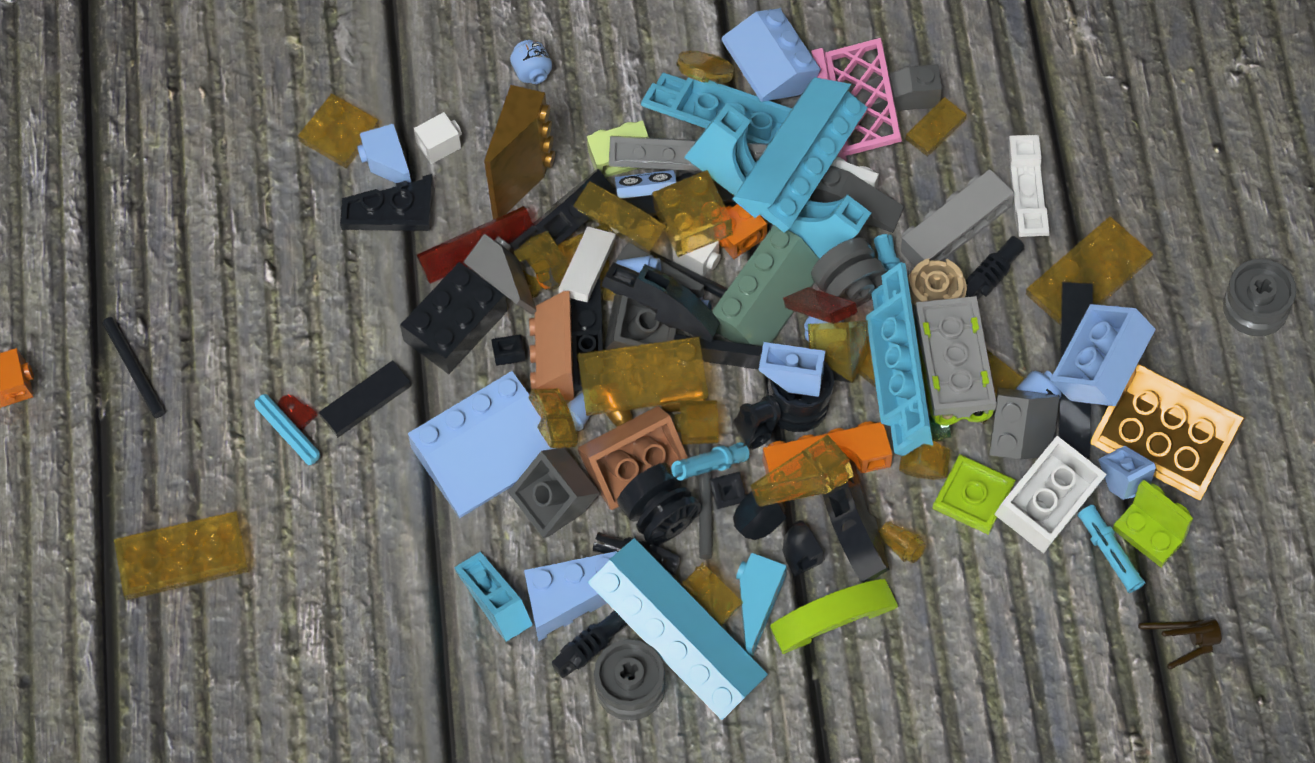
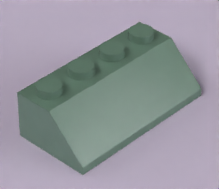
(754, 304)

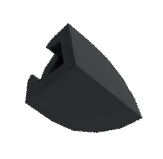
(757, 521)
(801, 549)

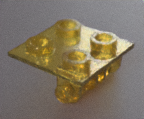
(711, 593)

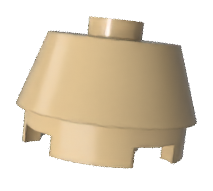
(936, 281)

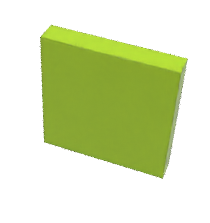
(973, 494)

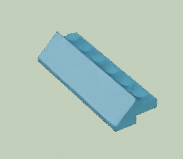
(701, 102)
(800, 152)
(898, 363)
(677, 628)

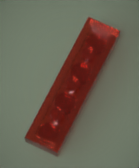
(443, 257)

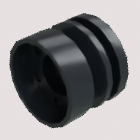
(809, 410)
(658, 504)

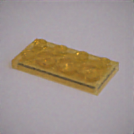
(1102, 258)
(642, 376)
(181, 555)

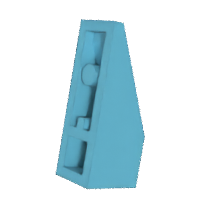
(759, 589)
(494, 596)

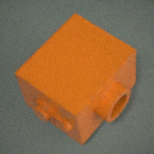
(746, 231)
(14, 378)

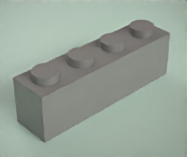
(958, 219)

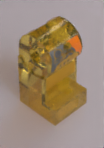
(544, 259)

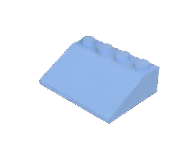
(480, 444)

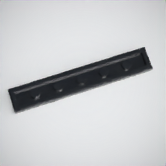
(735, 354)
(1073, 415)

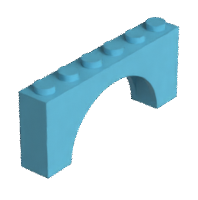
(726, 156)

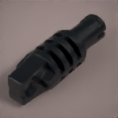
(993, 269)
(665, 558)
(587, 644)

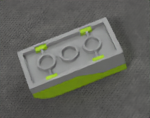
(954, 360)

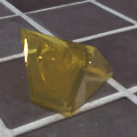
(844, 345)

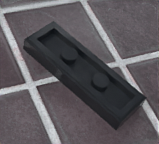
(365, 398)

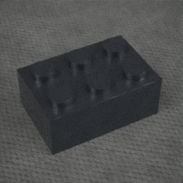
(454, 317)

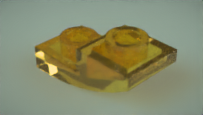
(556, 420)

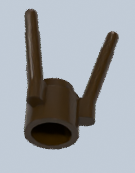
(1201, 633)

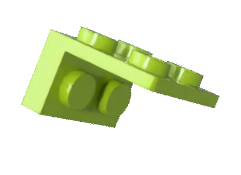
(1154, 524)

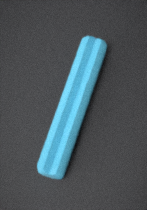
(287, 429)

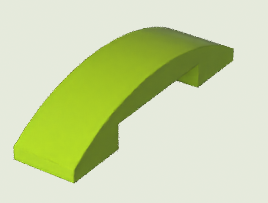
(832, 612)

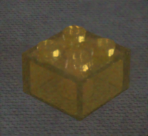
(692, 213)

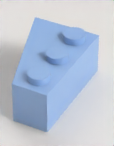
(562, 593)

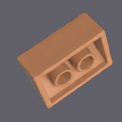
(553, 345)
(629, 450)

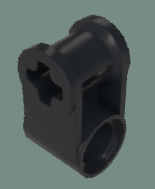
(757, 421)

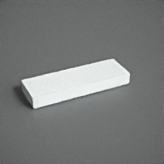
(587, 263)

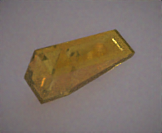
(620, 217)
(805, 475)

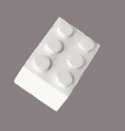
(1050, 494)

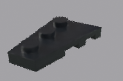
(394, 209)

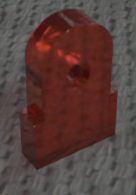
(300, 415)

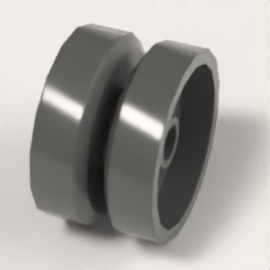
(849, 271)
(1259, 297)
(626, 697)

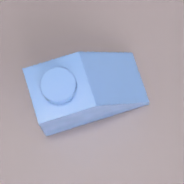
(384, 154)
(793, 367)
(1125, 471)

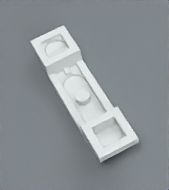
(1027, 186)

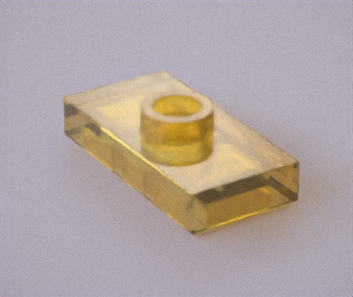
(936, 126)

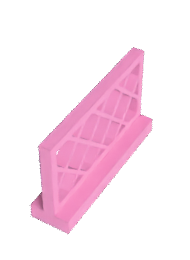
(829, 72)

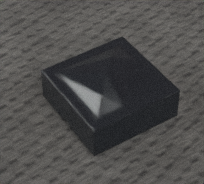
(508, 350)
(727, 490)

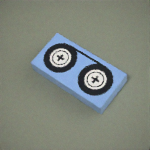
(643, 184)

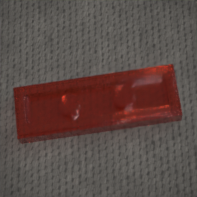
(820, 305)

